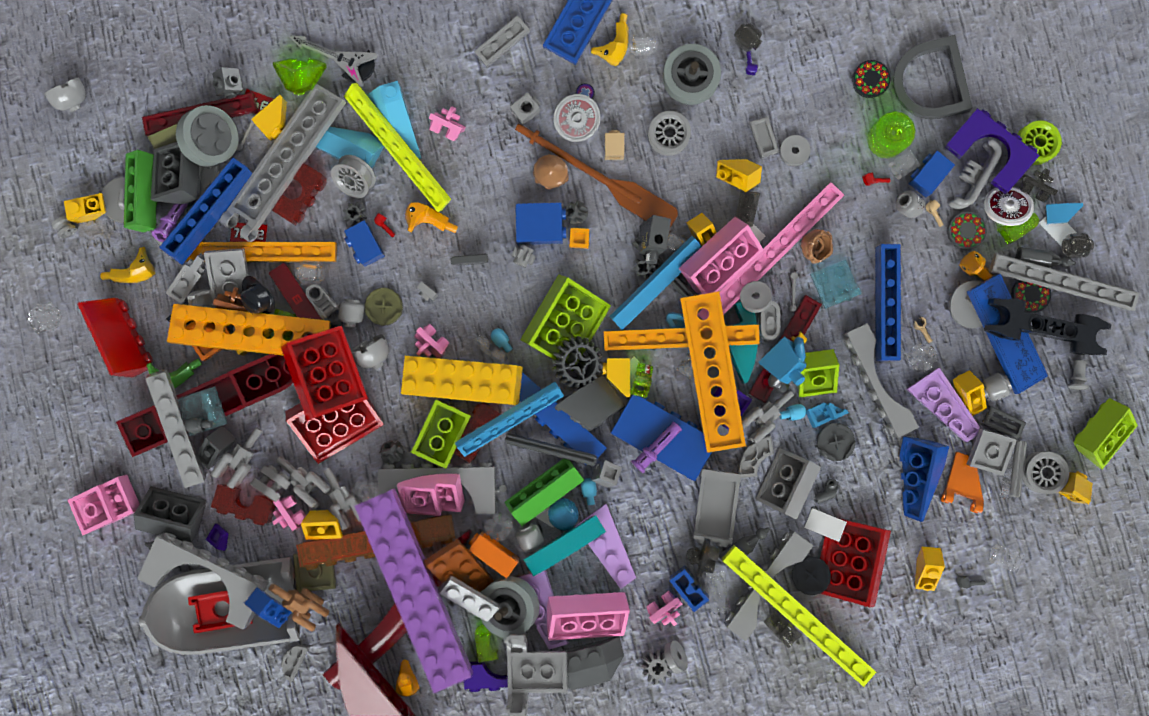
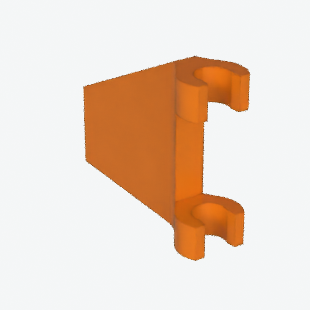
(964, 482)

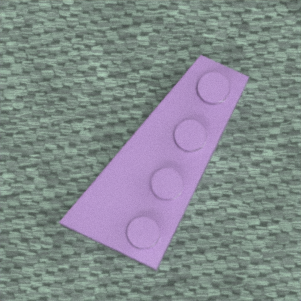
(943, 401)
(611, 550)
(543, 589)

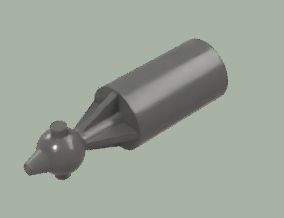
(1043, 257)
(747, 543)

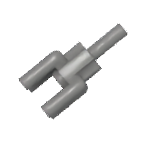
(764, 417)
(237, 460)
(304, 482)
(342, 501)

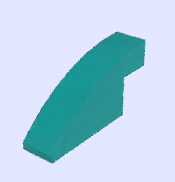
(744, 355)
(564, 545)

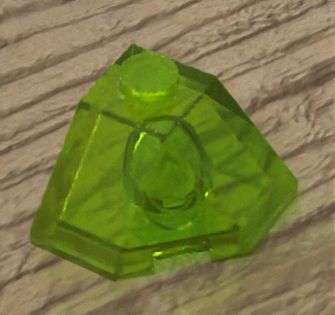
(299, 75)

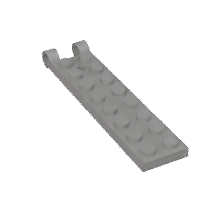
(283, 161)

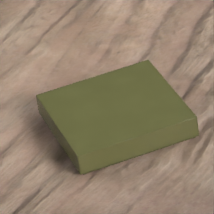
(315, 579)

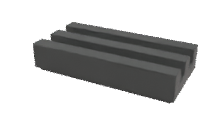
(988, 416)

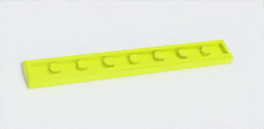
(397, 147)

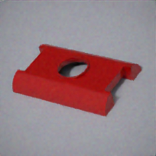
(205, 612)

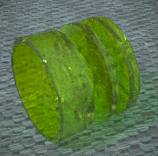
(883, 142)

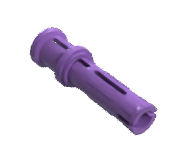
(168, 222)
(647, 455)

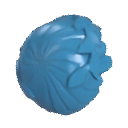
(563, 514)

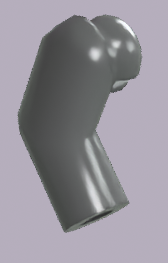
(829, 491)

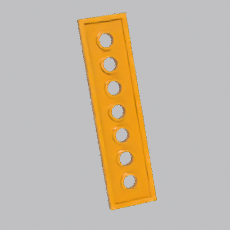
(241, 320)
(725, 378)

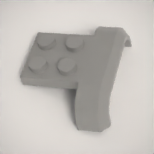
(225, 271)
(532, 673)

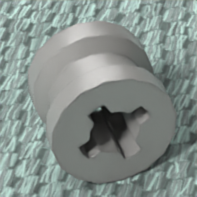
(64, 227)

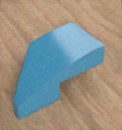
(1061, 212)
(824, 413)

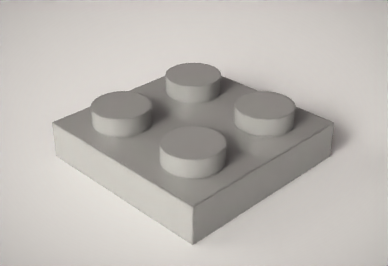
(991, 451)

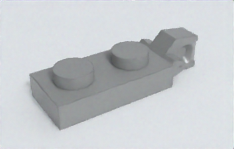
(187, 279)

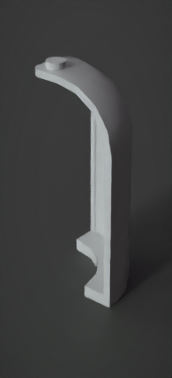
(170, 619)

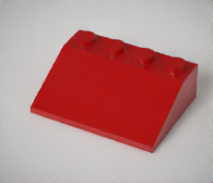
(116, 336)
(324, 372)
(335, 430)
(856, 563)

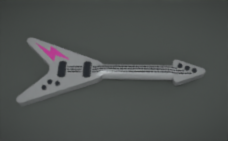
(346, 60)

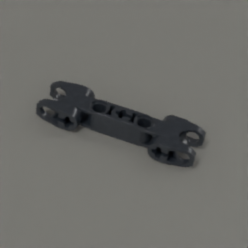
(1015, 320)

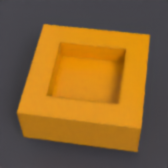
(579, 238)

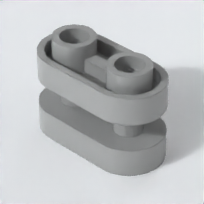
(769, 322)
(279, 480)

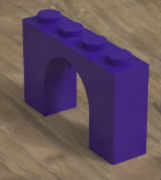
(982, 126)

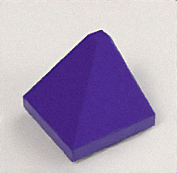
(218, 537)

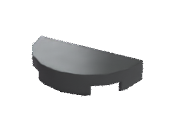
(469, 259)

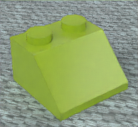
(820, 373)

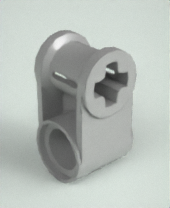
(324, 304)

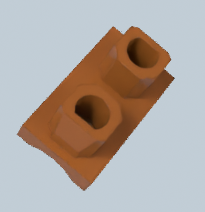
(229, 300)

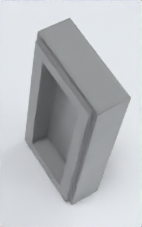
(764, 137)

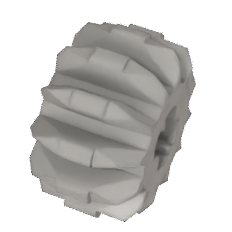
(650, 670)

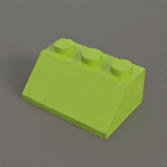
(440, 432)
(1105, 432)

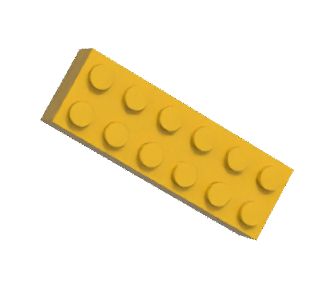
(461, 380)

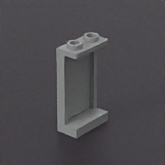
(717, 506)

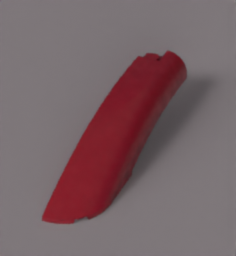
(235, 390)
(385, 635)

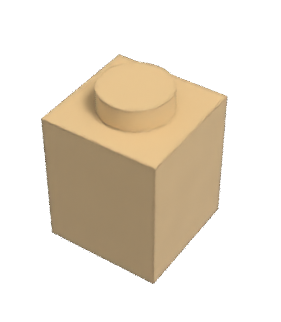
(614, 145)

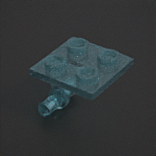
(835, 284)
(204, 405)

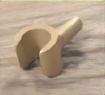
(931, 207)
(922, 328)

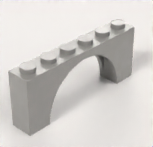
(477, 480)
(170, 552)

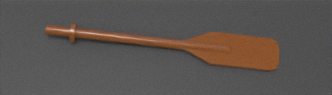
(627, 193)

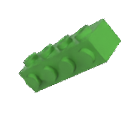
(138, 206)
(544, 491)

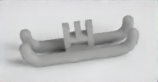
(978, 175)

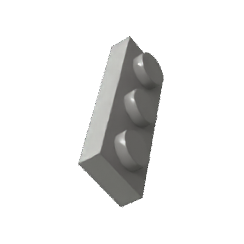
(502, 41)
(469, 598)

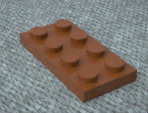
(461, 564)

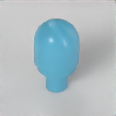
(501, 339)
(793, 412)
(589, 490)

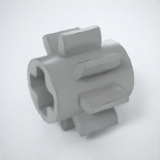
(523, 256)

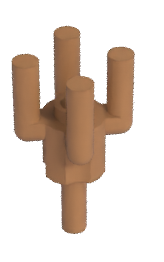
(300, 603)

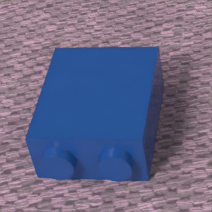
(540, 223)

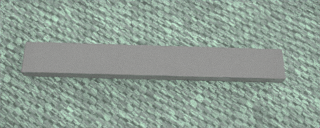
(1064, 282)

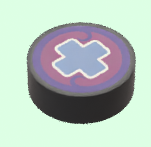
(586, 89)

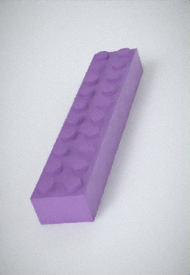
(414, 590)

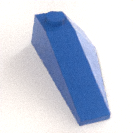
(922, 469)

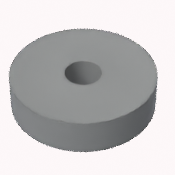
(800, 144)
(756, 288)
(675, 657)

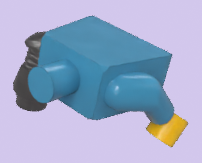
(785, 363)

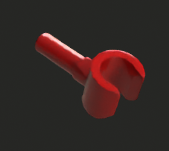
(869, 179)
(379, 220)

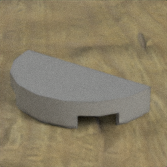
(292, 661)

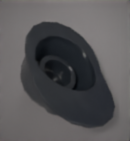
(256, 297)

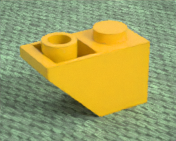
(739, 173)
(85, 208)
(929, 568)

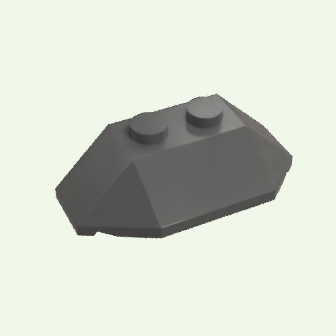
(593, 662)

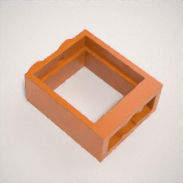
(493, 554)

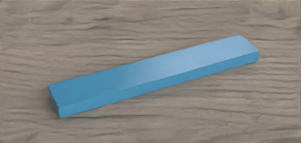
(654, 284)
(509, 419)

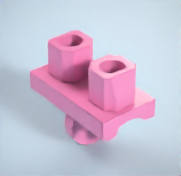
(439, 121)
(427, 344)
(293, 520)
(657, 614)

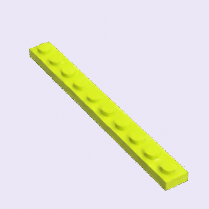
(798, 615)

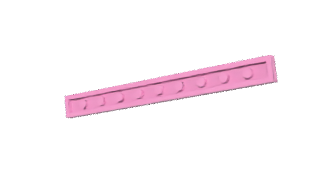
(778, 246)

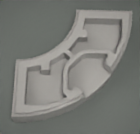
(753, 456)

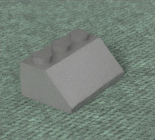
(788, 483)

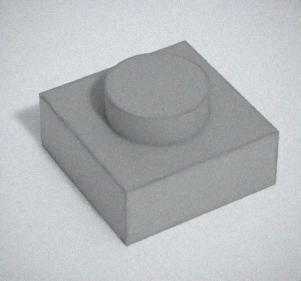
(426, 292)

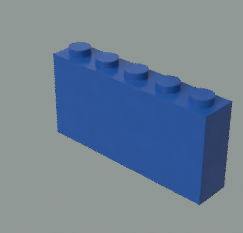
(644, 422)

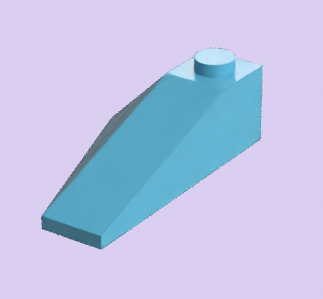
(392, 105)
(343, 142)

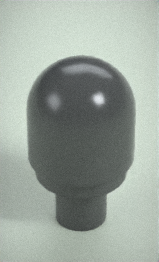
(197, 424)

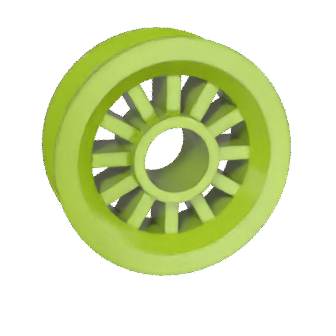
(1035, 131)

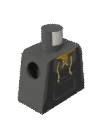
(653, 237)

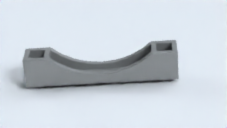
(862, 345)
(168, 409)
(744, 617)

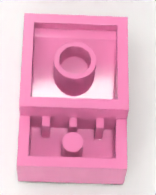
(432, 494)
(104, 504)

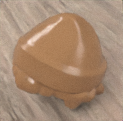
(550, 171)
(817, 245)

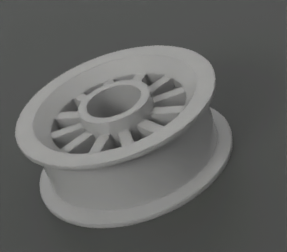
(678, 119)
(353, 176)
(1048, 460)

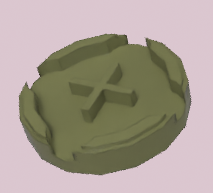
(383, 306)

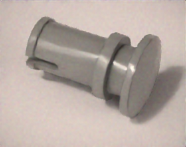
(1078, 379)

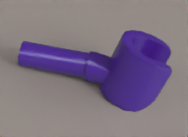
(751, 69)

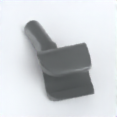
(964, 582)

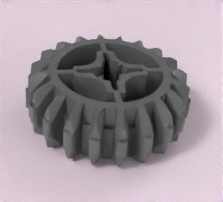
(572, 349)

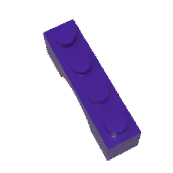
(484, 678)

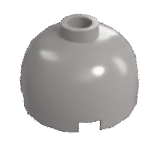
(67, 96)
(371, 353)

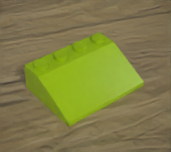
(564, 313)

